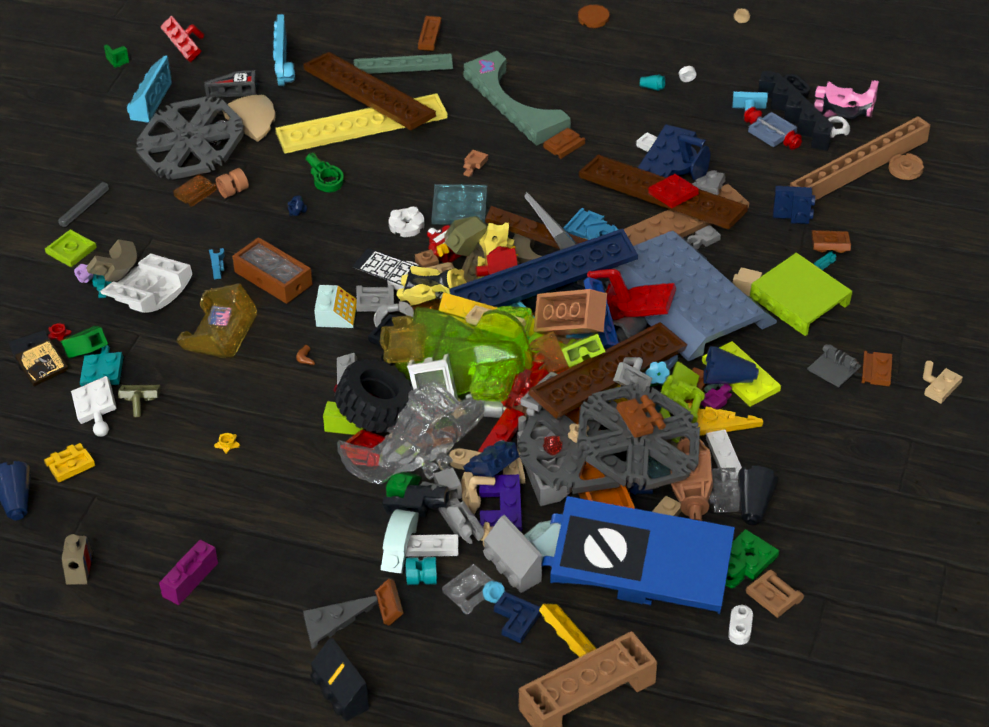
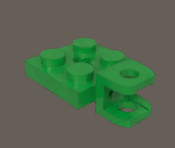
(749, 565)

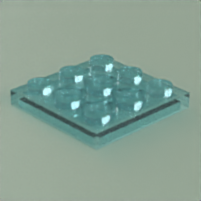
(458, 202)

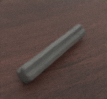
(83, 204)

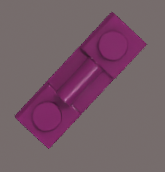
(188, 572)

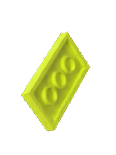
(757, 390)

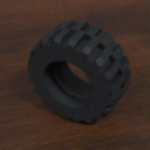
(365, 409)

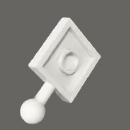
(92, 402)

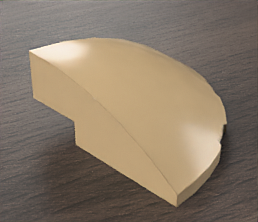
(256, 113)

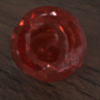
(552, 444)

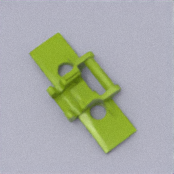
(680, 387)

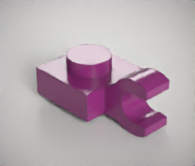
(718, 398)

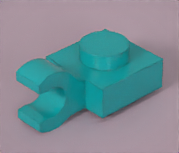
(100, 282)

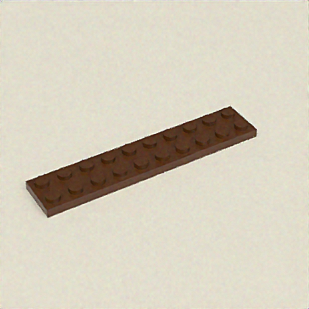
(370, 90)
(636, 181)
(574, 386)

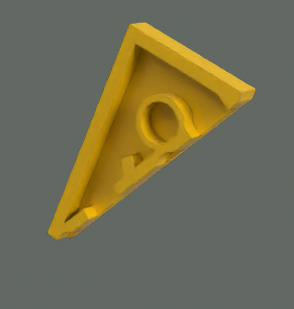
(716, 420)

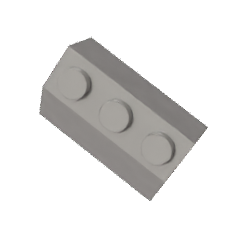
(513, 555)

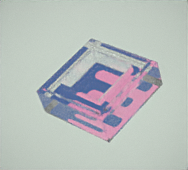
(219, 316)

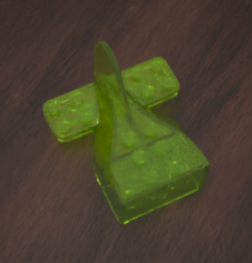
(480, 355)

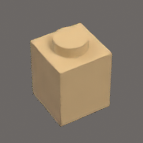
(745, 278)

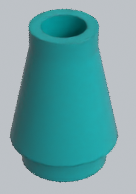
(653, 82)

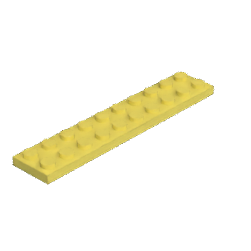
(346, 126)

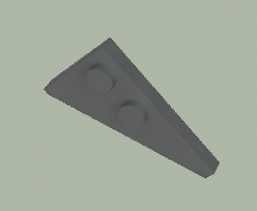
(329, 619)

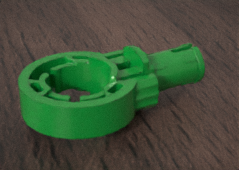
(321, 171)

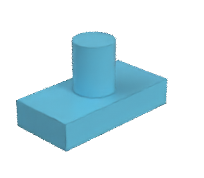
(749, 99)

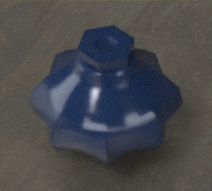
(296, 206)

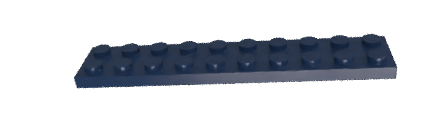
(549, 271)

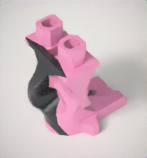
(837, 101)

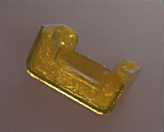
(220, 339)

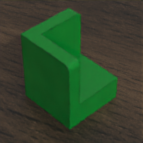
(117, 56)

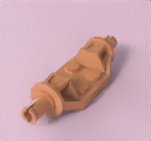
(696, 489)

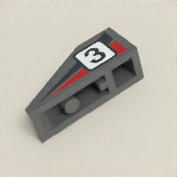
(231, 85)

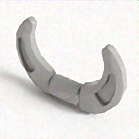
(383, 310)

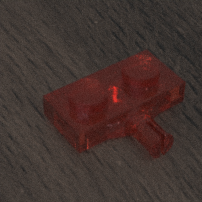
(521, 383)

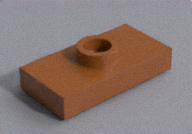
(389, 602)

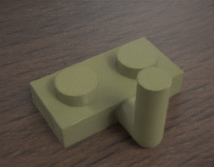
(135, 392)

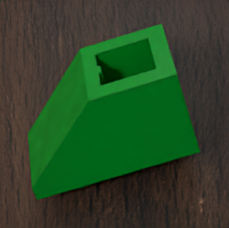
(84, 342)

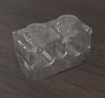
(725, 490)

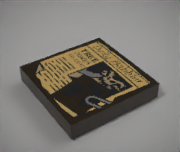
(41, 362)

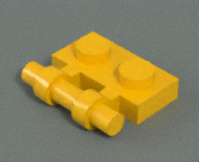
(69, 462)

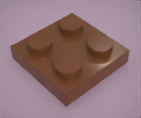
(831, 240)

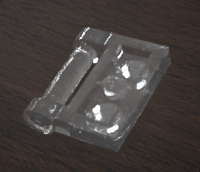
(464, 585)

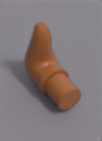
(301, 356)

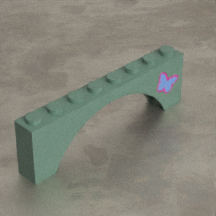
(535, 123)

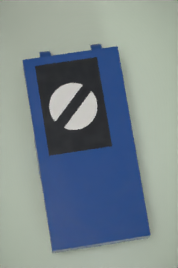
(641, 554)

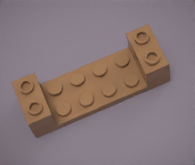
(586, 679)

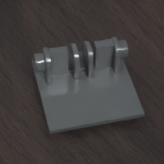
(834, 366)

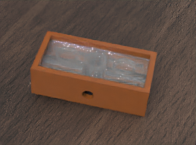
(272, 270)

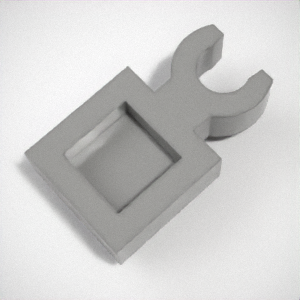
(705, 236)

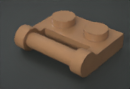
(770, 596)

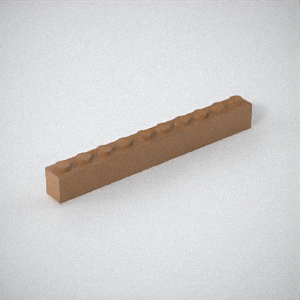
(865, 158)

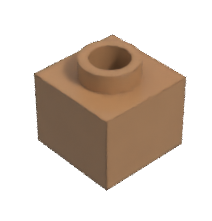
(426, 259)

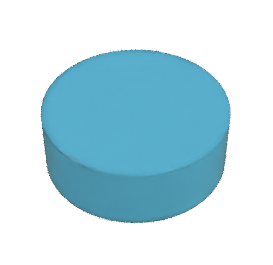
(492, 591)

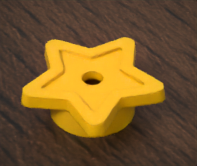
(227, 437)

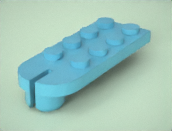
(283, 69)

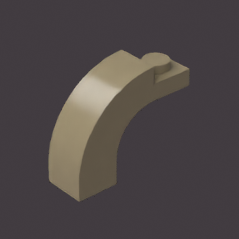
(115, 268)

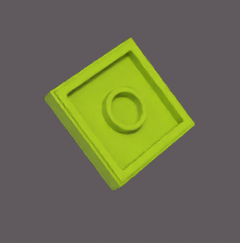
(70, 248)

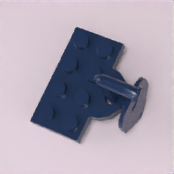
(675, 155)

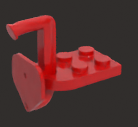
(636, 301)

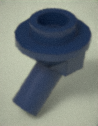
(634, 489)

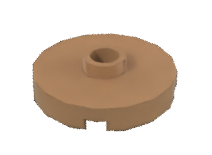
(906, 166)

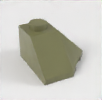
(464, 235)

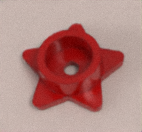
(58, 332)

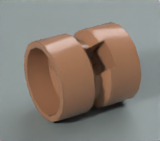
(232, 183)

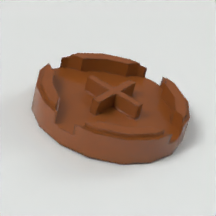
(593, 16)

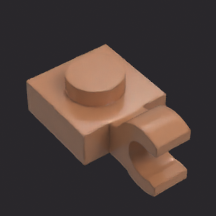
(474, 160)

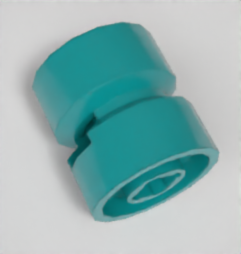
(421, 570)

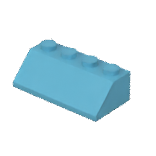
(150, 92)

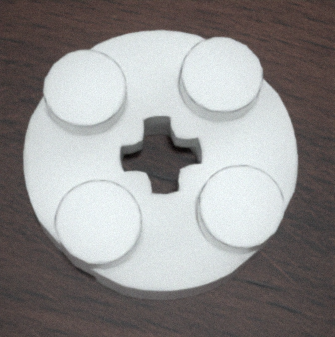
(398, 221)

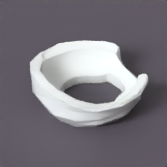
(846, 128)

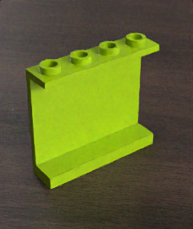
(799, 292)

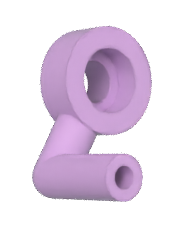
(82, 273)

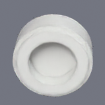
(687, 74)

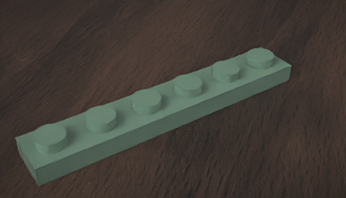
(405, 63)

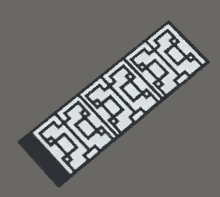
(385, 267)

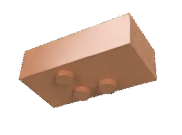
(570, 312)

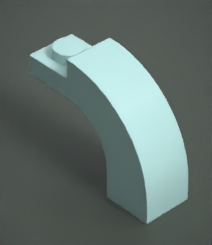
(396, 539)

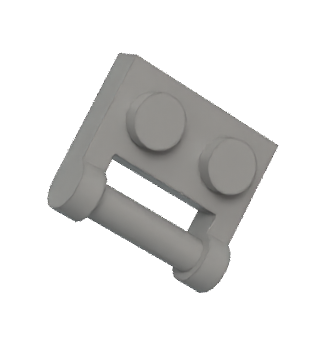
(373, 297)

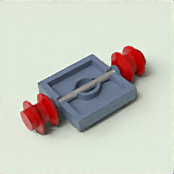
(772, 129)

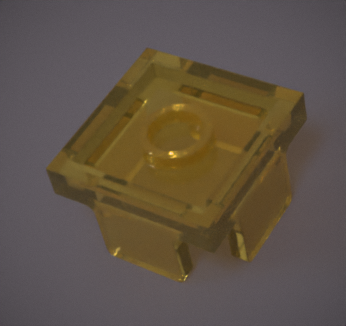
(403, 340)

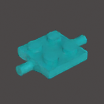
(102, 365)

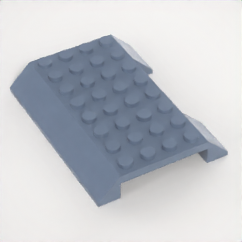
(704, 300)

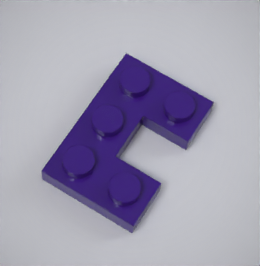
(508, 489)

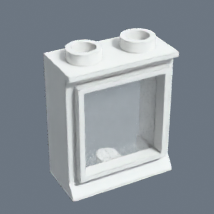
(433, 370)

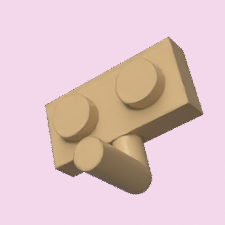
(942, 385)
(469, 488)

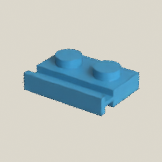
(581, 221)

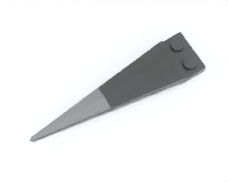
(561, 237)

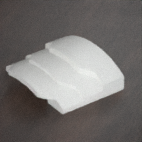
(150, 284)

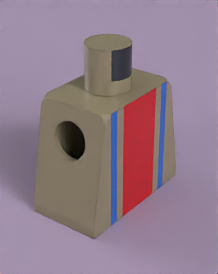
(77, 551)

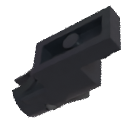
(419, 499)

